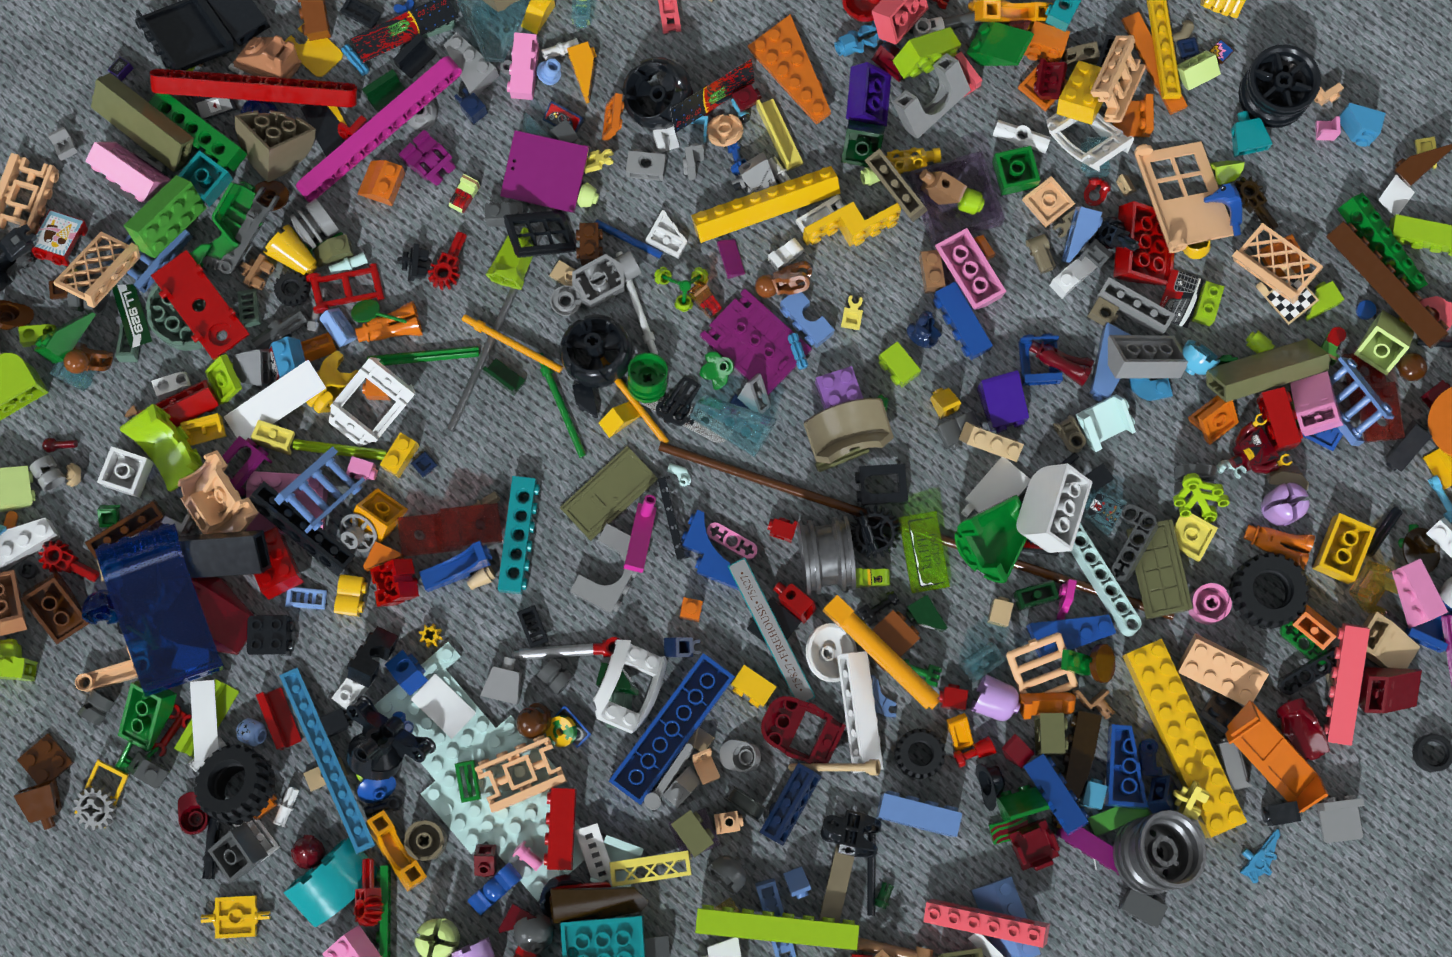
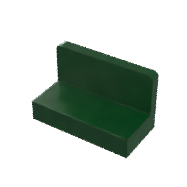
(383, 90)
(504, 376)

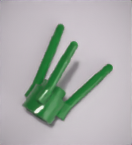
(125, 760)

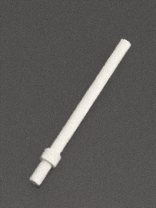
(648, 336)

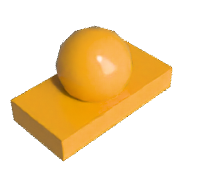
(960, 732)

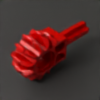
(448, 262)
(65, 561)
(368, 899)

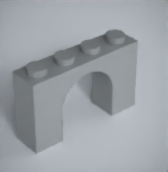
(951, 90)
(607, 596)

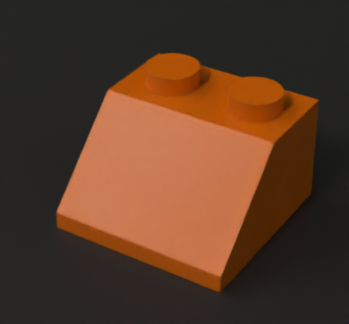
(382, 181)

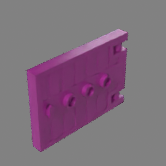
(754, 341)

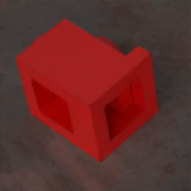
(782, 529)

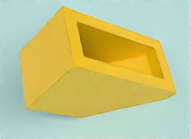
(537, 14)
(945, 402)

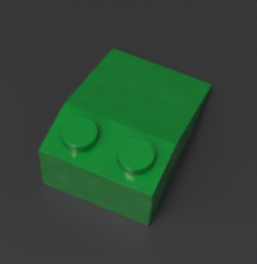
(999, 45)
(63, 339)
(145, 716)
(1021, 803)

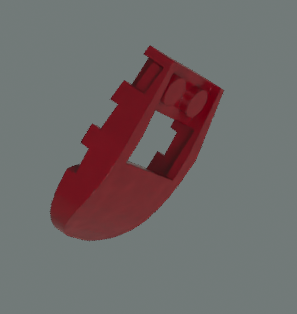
(783, 720)

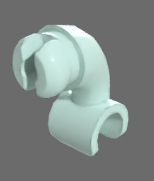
(1225, 465)

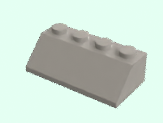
(1145, 356)

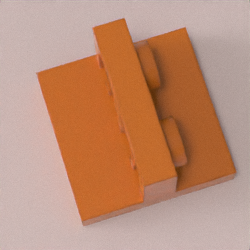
(1214, 418)

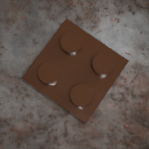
(45, 760)

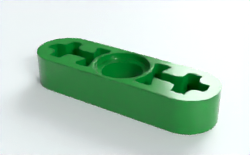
(1289, 637)

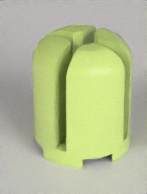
(439, 927)

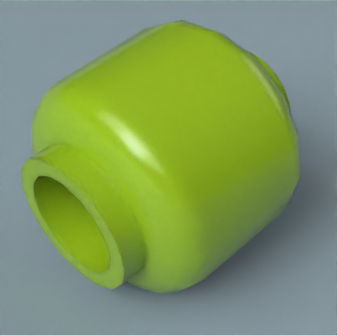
(971, 201)

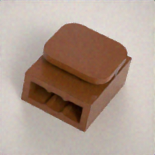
(896, 633)

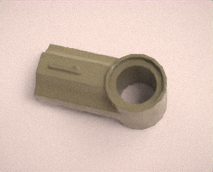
(1040, 251)

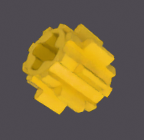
(425, 634)

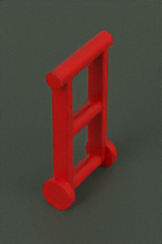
(321, 307)

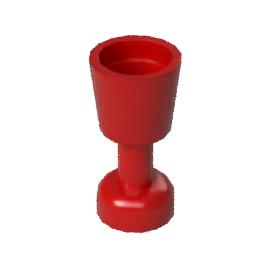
(981, 749)

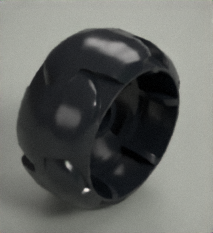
(637, 85)
(583, 335)

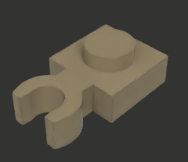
(1067, 219)

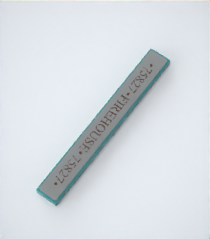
(770, 630)

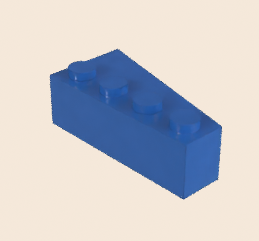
(1075, 632)
(1123, 770)
(1055, 793)

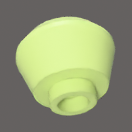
(587, 196)

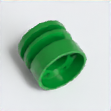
(647, 377)

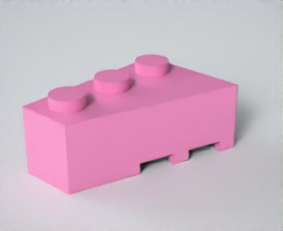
(523, 67)
(1418, 594)

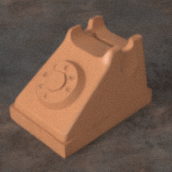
(269, 58)

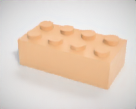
(1222, 670)

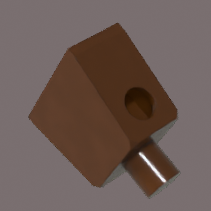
(40, 803)

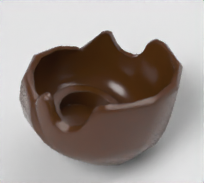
(1412, 366)

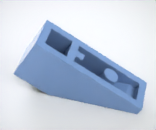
(1082, 228)

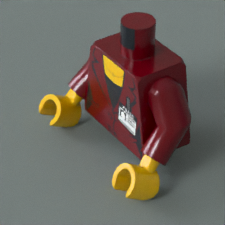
(1255, 450)

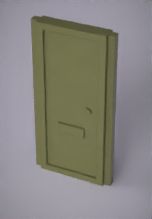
(609, 493)
(1162, 573)

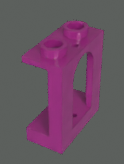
(250, 466)

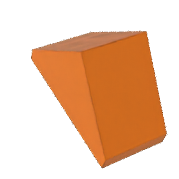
(379, 555)

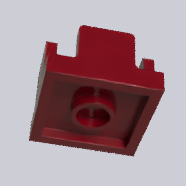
(1034, 845)

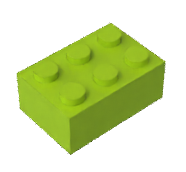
(924, 51)

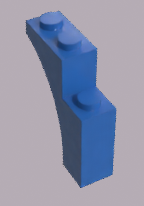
(712, 564)
(456, 568)

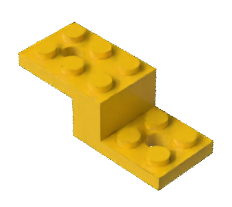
(851, 224)

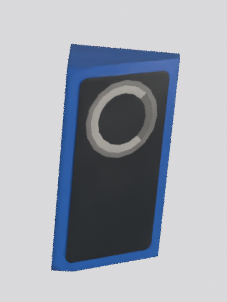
(582, 733)

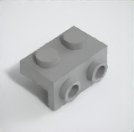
(693, 153)

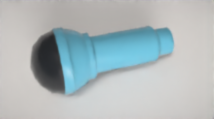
(744, 116)

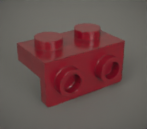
(1050, 79)

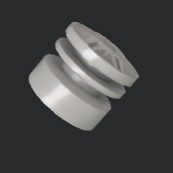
(313, 223)

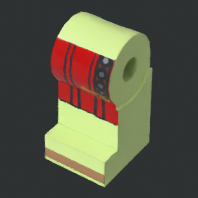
(464, 193)

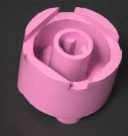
(1219, 600)

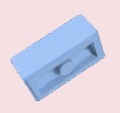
(338, 326)

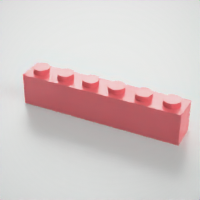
(1346, 683)

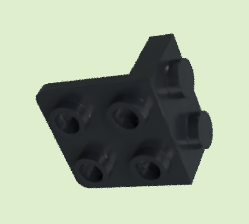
(270, 635)

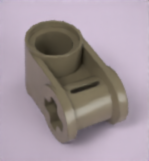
(1069, 430)

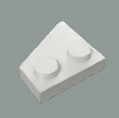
(666, 236)

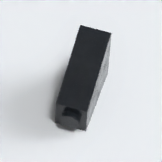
(1408, 447)

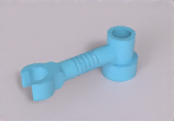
(1437, 487)

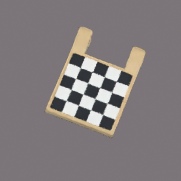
(1285, 308)

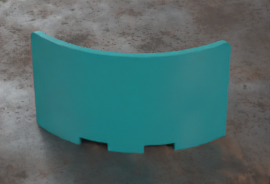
(330, 886)

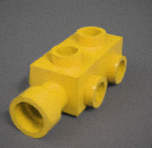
(910, 162)

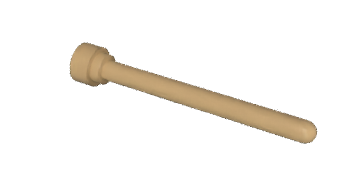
(872, 766)

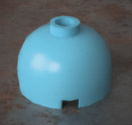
(1199, 358)

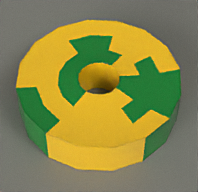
(569, 731)

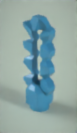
(848, 43)

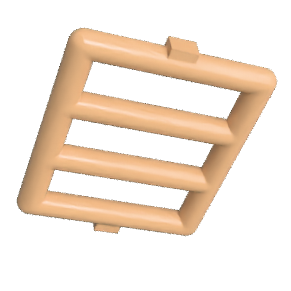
(1035, 644)

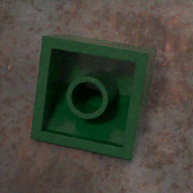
(861, 141)

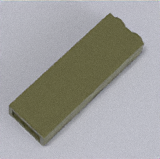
(142, 122)
(1267, 370)

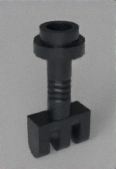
(892, 598)

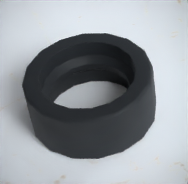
(1418, 756)

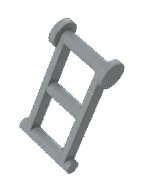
(653, 800)

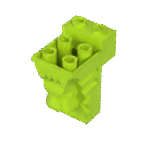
(13, 665)

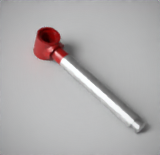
(566, 650)

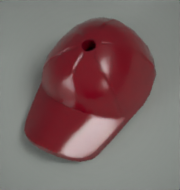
(186, 809)

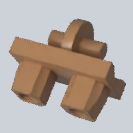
(253, 271)

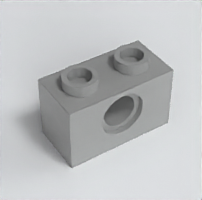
(653, 172)

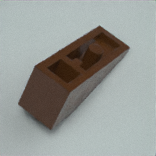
(1417, 165)

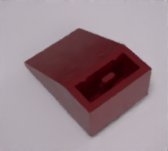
(1389, 689)

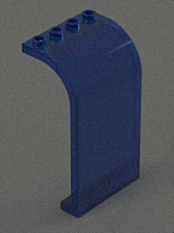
(158, 609)

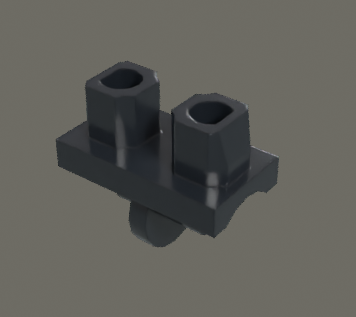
(416, 254)

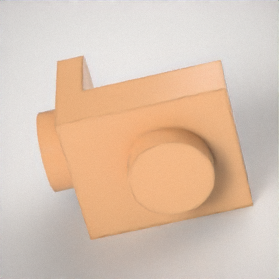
(1330, 95)

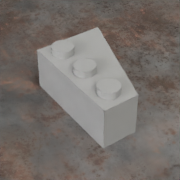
(476, 72)

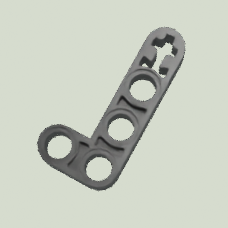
(1130, 547)

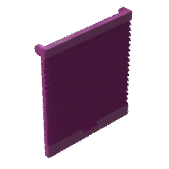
(544, 171)

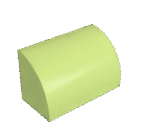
(1198, 69)

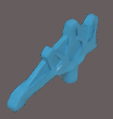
(1259, 862)

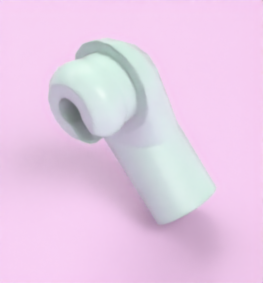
(681, 472)

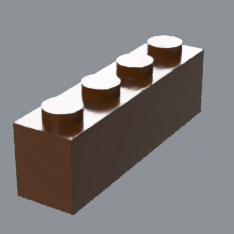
(127, 526)

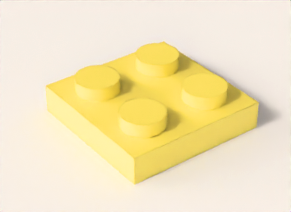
(1193, 535)

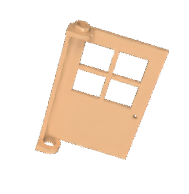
(1184, 218)

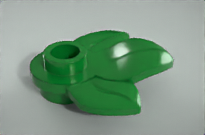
(713, 369)

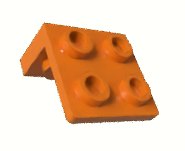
(1138, 118)

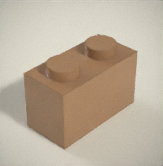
(932, 271)

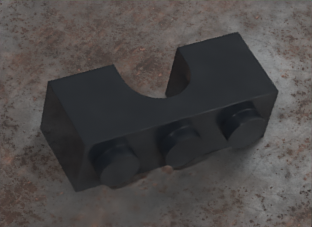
(378, 644)

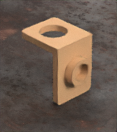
(705, 766)

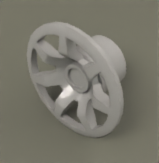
(355, 535)

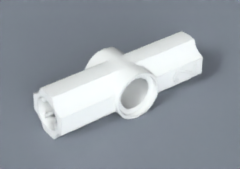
(1010, 133)

